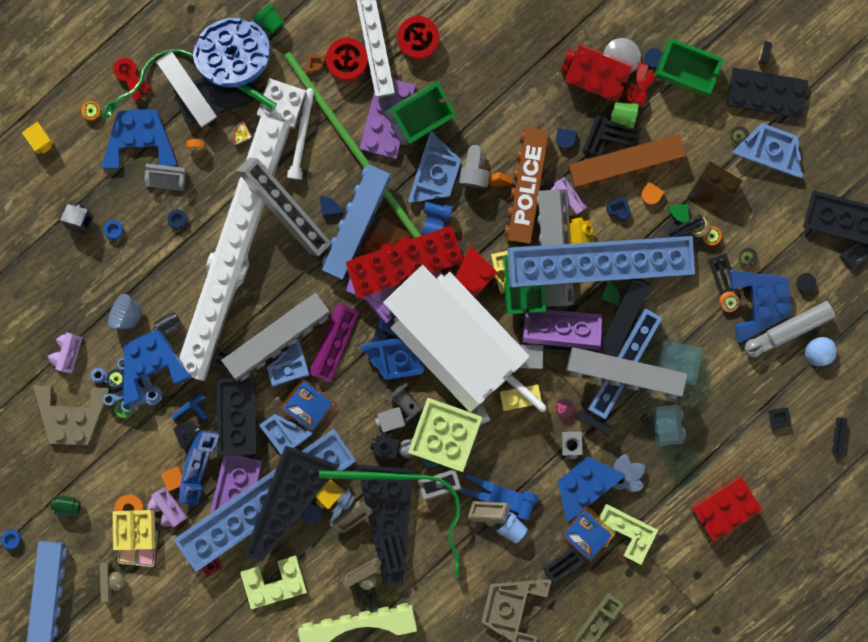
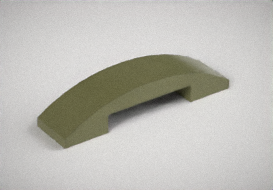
(599, 619)

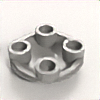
(625, 50)

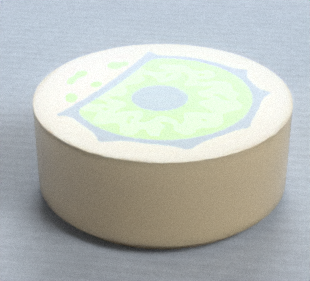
(701, 230)

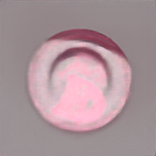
(565, 407)

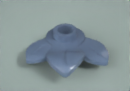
(633, 474)
(343, 502)

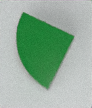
(679, 212)
(611, 294)

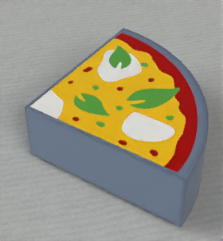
(241, 134)

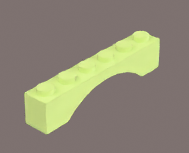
(396, 620)

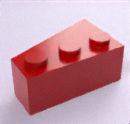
(475, 272)

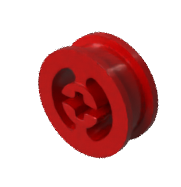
(406, 47)
(361, 61)

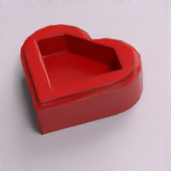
(567, 61)

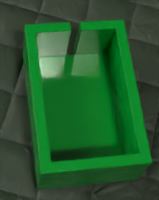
(688, 67)
(420, 113)
(522, 297)

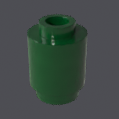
(66, 505)

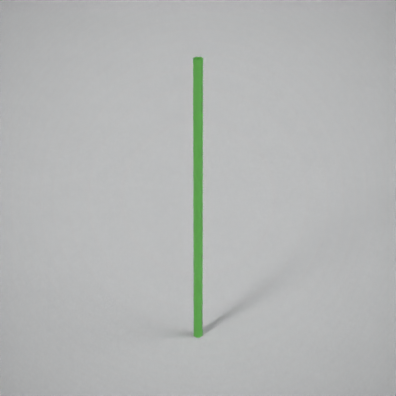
(348, 140)

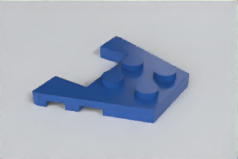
(137, 130)
(769, 301)
(146, 357)

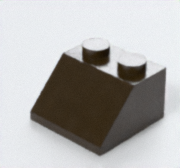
(715, 188)

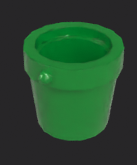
(268, 18)

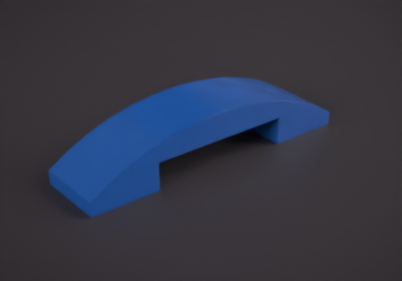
(194, 467)

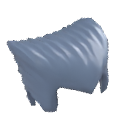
(124, 313)

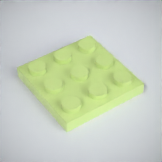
(445, 434)

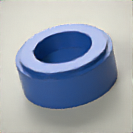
(113, 229)
(11, 539)

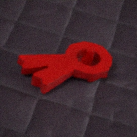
(126, 70)
(636, 92)

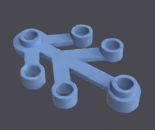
(120, 395)

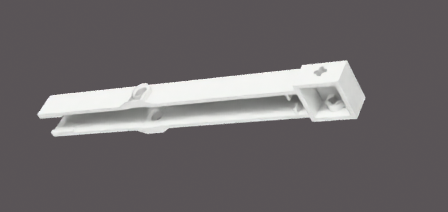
(230, 260)

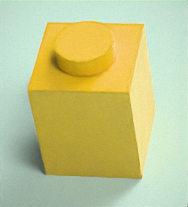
(38, 138)
(328, 494)

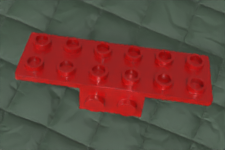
(398, 262)

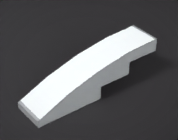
(186, 89)

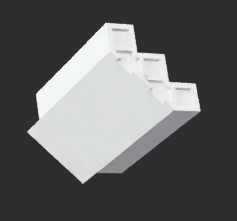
(454, 336)

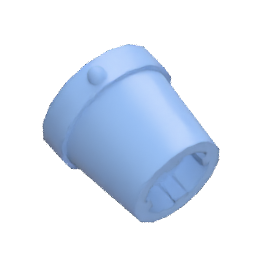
(512, 528)

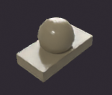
(489, 512)
(349, 518)
(363, 575)
(109, 581)

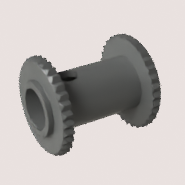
(405, 401)

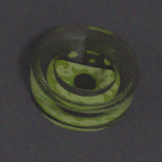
(738, 135)
(747, 257)

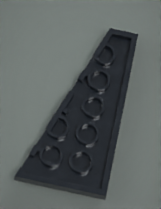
(289, 493)

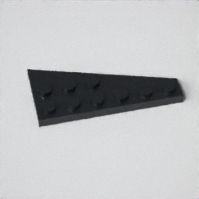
(390, 513)

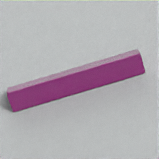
(334, 342)

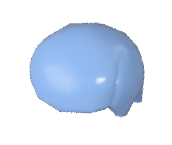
(820, 351)

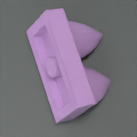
(575, 203)
(66, 358)
(171, 511)

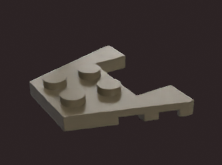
(69, 424)
(506, 605)

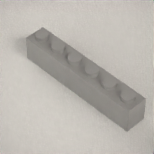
(283, 206)
(555, 231)
(275, 337)
(627, 372)

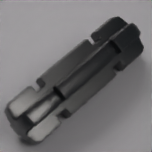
(687, 226)
(839, 435)

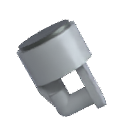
(473, 174)

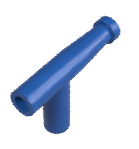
(192, 404)

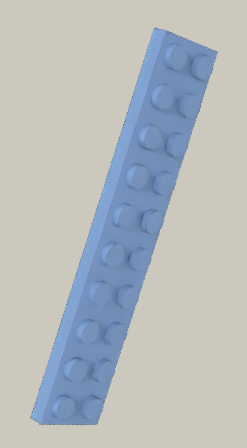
(600, 261)
(238, 516)

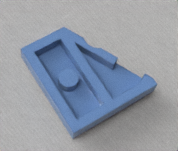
(289, 366)
(283, 432)

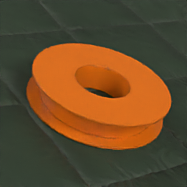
(128, 499)

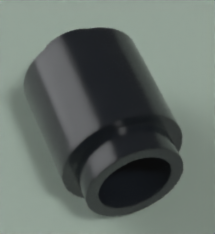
(168, 324)

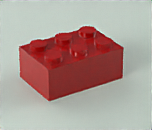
(598, 72)
(726, 508)

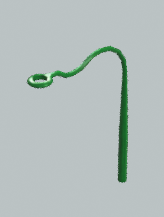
(245, 88)
(391, 476)

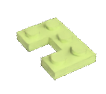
(641, 533)
(264, 594)

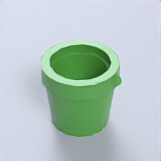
(625, 114)

